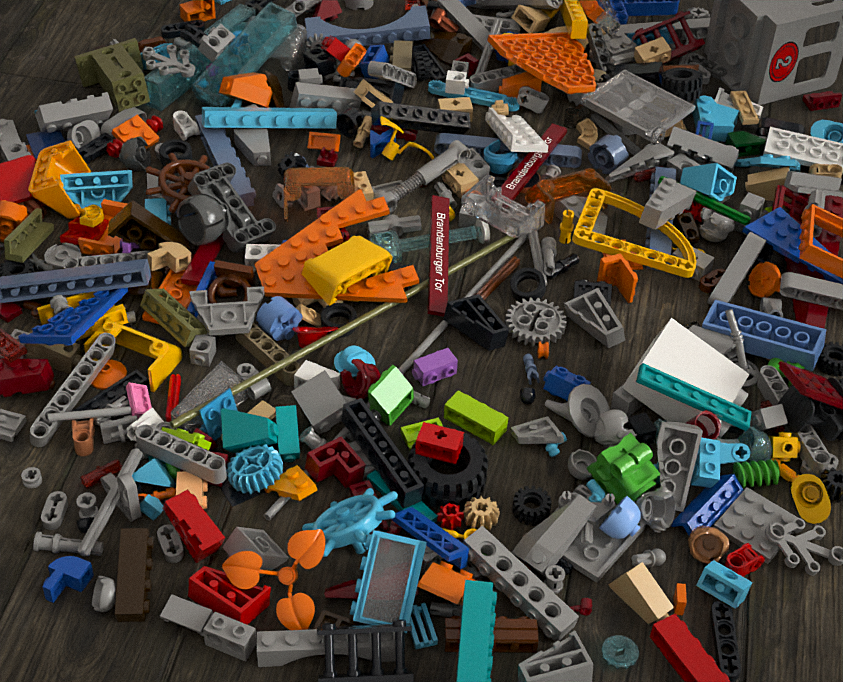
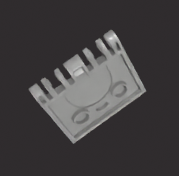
(599, 556)

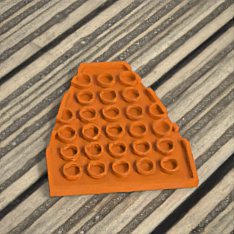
(550, 58)

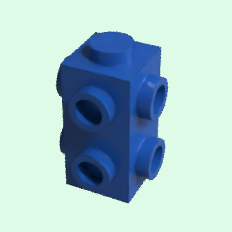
(561, 382)

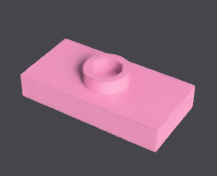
(138, 398)

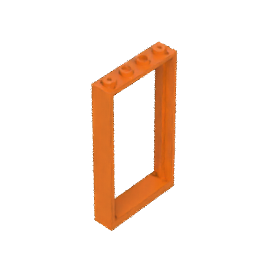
(812, 253)

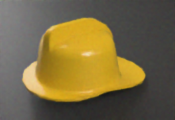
(811, 498)

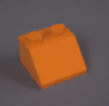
(445, 582)

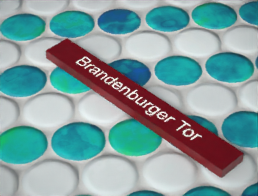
(532, 162)
(438, 256)

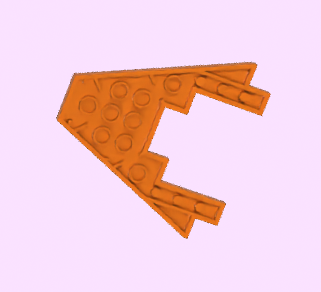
(282, 268)

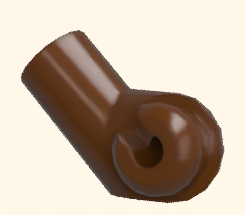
(222, 291)

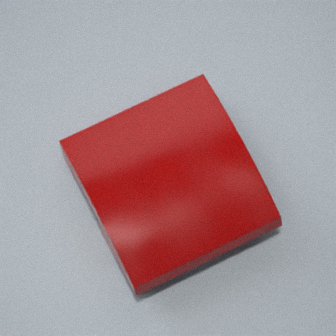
(78, 230)

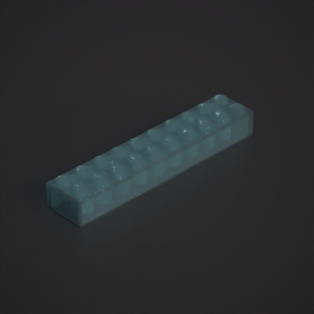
(167, 88)

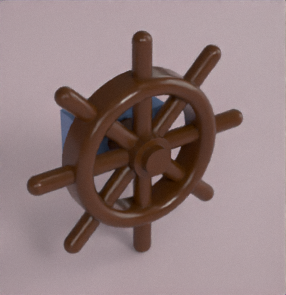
(185, 169)

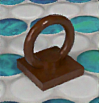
(233, 275)

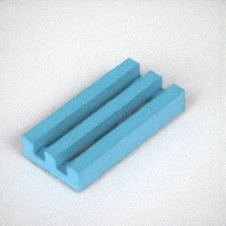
(426, 643)

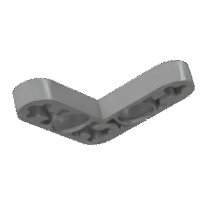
(129, 498)

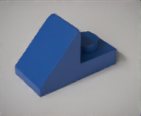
(379, 142)

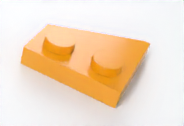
(293, 484)

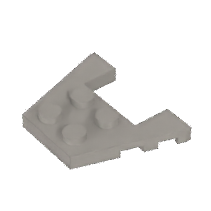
(230, 316)

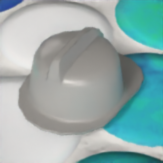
(83, 133)

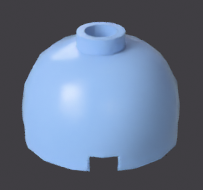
(622, 520)

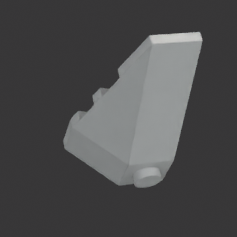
(646, 159)
(677, 455)
(553, 536)

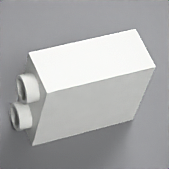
(695, 362)

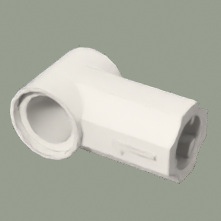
(150, 418)

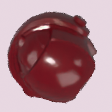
(365, 377)

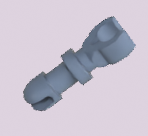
(530, 368)

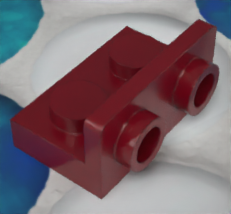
(822, 100)

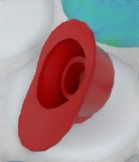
(308, 335)

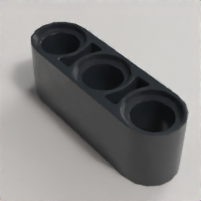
(765, 124)

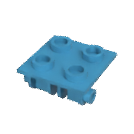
(212, 414)

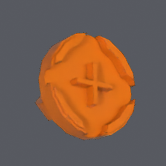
(764, 280)

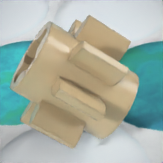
(500, 108)

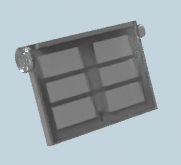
(637, 105)

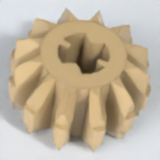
(481, 513)

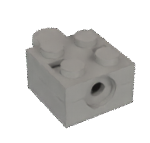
(616, 44)

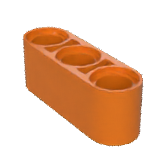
(351, 60)

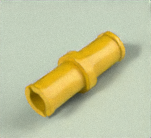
(566, 226)

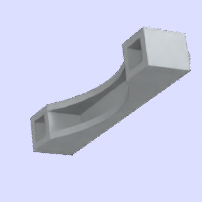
(282, 647)

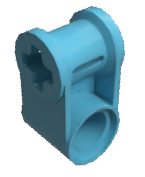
(728, 454)

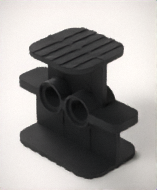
(805, 410)

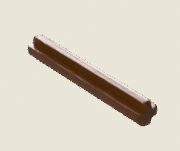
(498, 277)

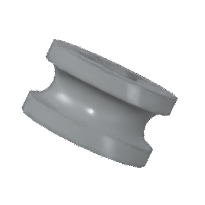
(31, 483)

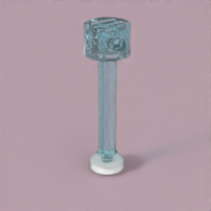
(391, 242)

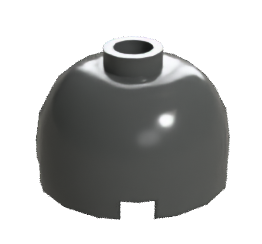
(134, 154)

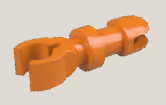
(167, 494)

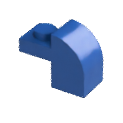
(68, 572)

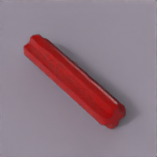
(173, 395)

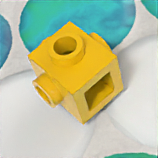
(785, 446)

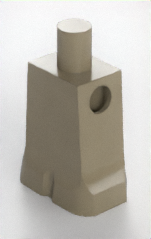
(59, 356)

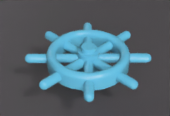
(352, 520)

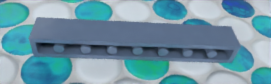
(220, 152)
(657, 239)
(74, 280)

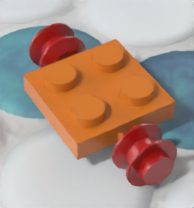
(134, 128)

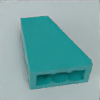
(246, 430)
(288, 433)

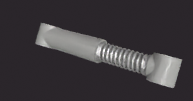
(456, 153)

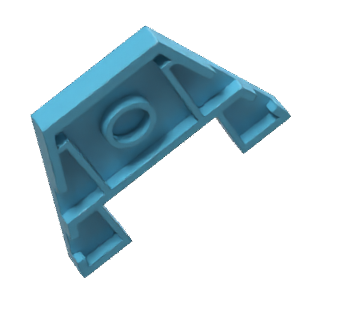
(768, 161)

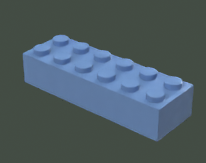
(769, 334)

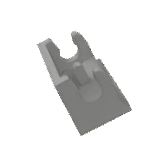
(186, 614)

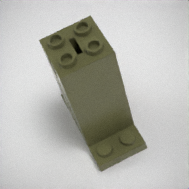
(117, 71)

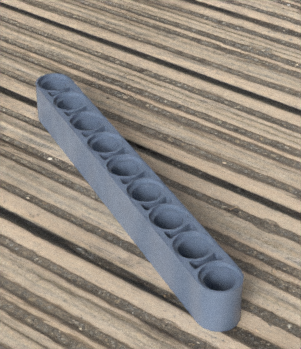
(561, 156)

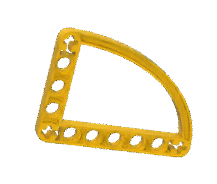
(586, 237)

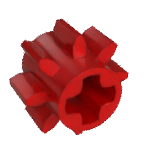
(450, 516)

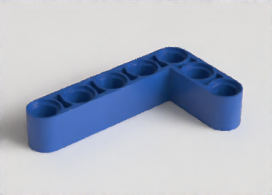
(627, 8)

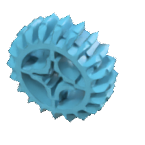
(254, 468)

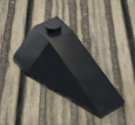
(389, 88)

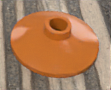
(110, 374)

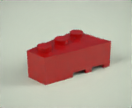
(193, 525)
(215, 591)

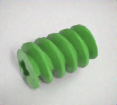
(757, 472)

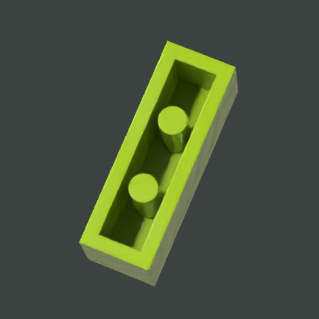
(475, 417)

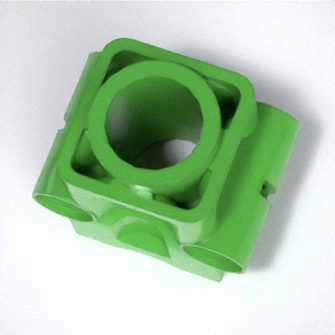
(625, 469)

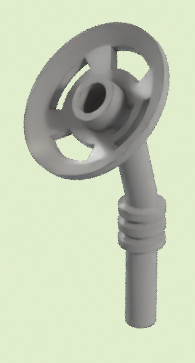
(738, 341)

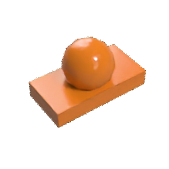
(319, 140)

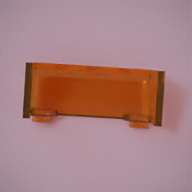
(317, 176)
(563, 186)

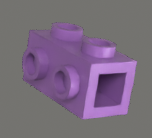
(435, 367)

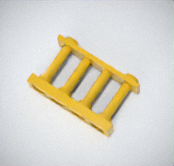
(115, 314)

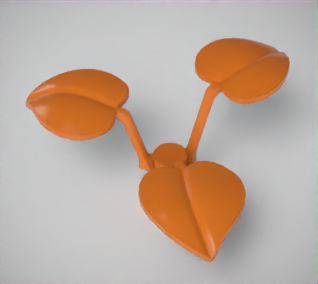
(308, 550)

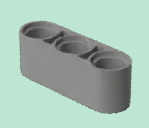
(120, 118)

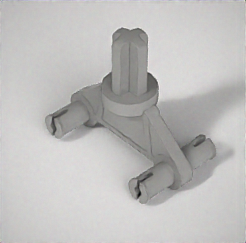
(602, 509)

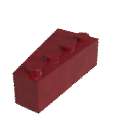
(24, 376)

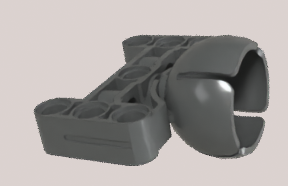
(220, 212)

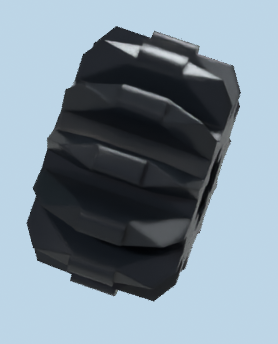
(292, 160)
(833, 483)

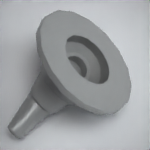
(582, 409)

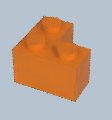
(197, 10)

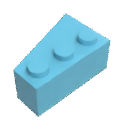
(708, 111)

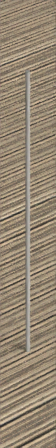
(419, 351)

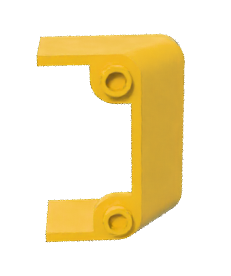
(165, 353)

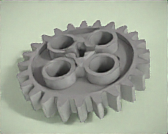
(547, 327)

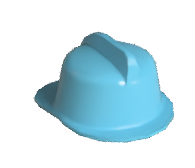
(828, 130)
(344, 358)

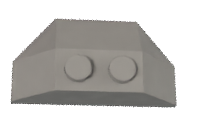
(577, 204)

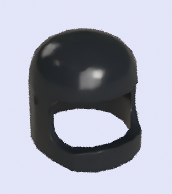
(349, 119)

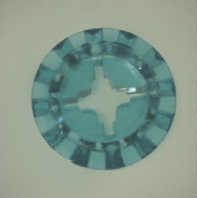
(619, 643)

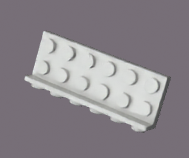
(515, 133)
(803, 148)

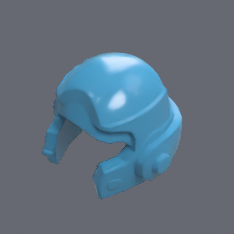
(499, 162)

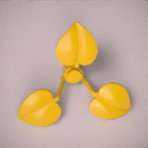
(393, 148)

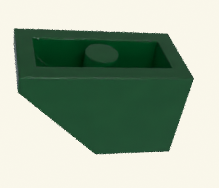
(746, 143)

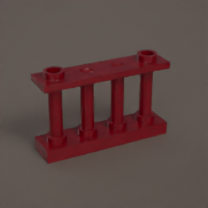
(680, 49)

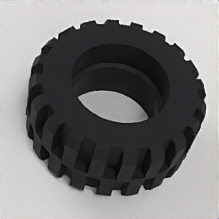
(454, 488)

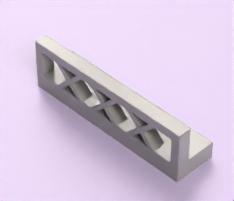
(808, 182)

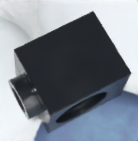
(643, 428)

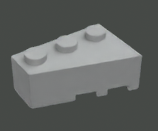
(596, 317)
(561, 663)

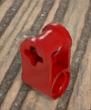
(744, 560)

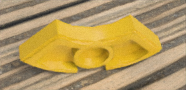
(91, 215)

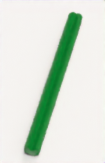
(718, 207)

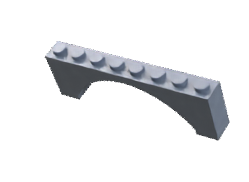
(410, 27)

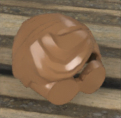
(707, 543)

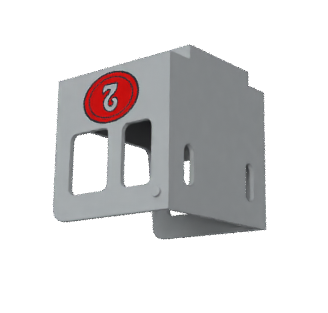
(764, 43)

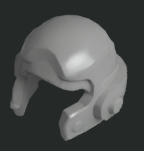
(715, 225)
(610, 427)
(657, 508)

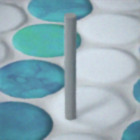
(88, 414)

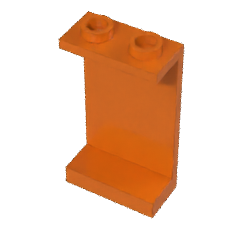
(106, 243)

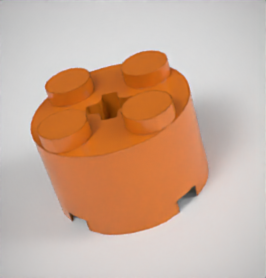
(10, 217)

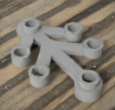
(186, 69)
(801, 544)

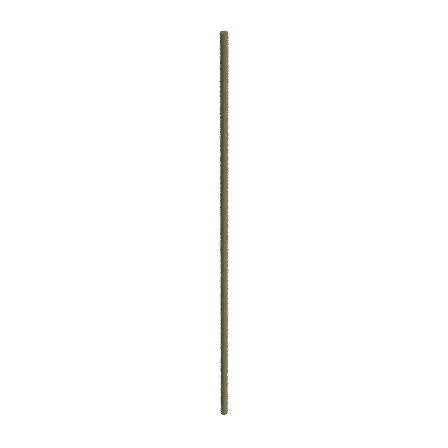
(339, 332)

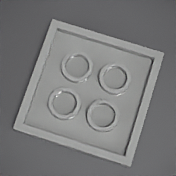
(748, 519)

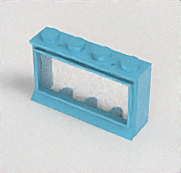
(388, 579)

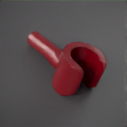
(584, 608)

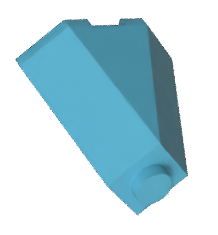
(709, 180)

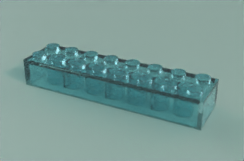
(246, 52)

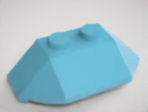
(95, 186)

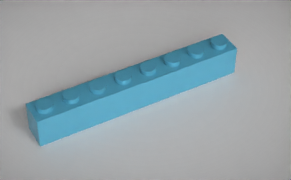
(268, 117)

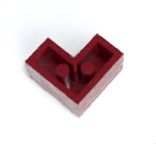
(337, 459)

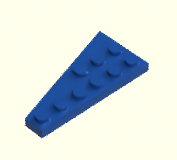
(783, 235)
(72, 323)

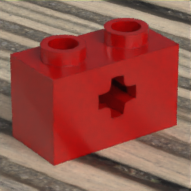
(335, 47)
(439, 442)

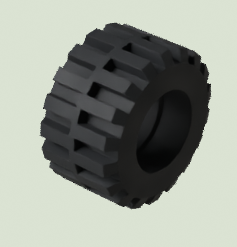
(683, 83)

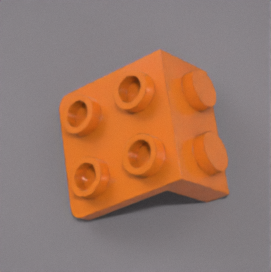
(616, 271)

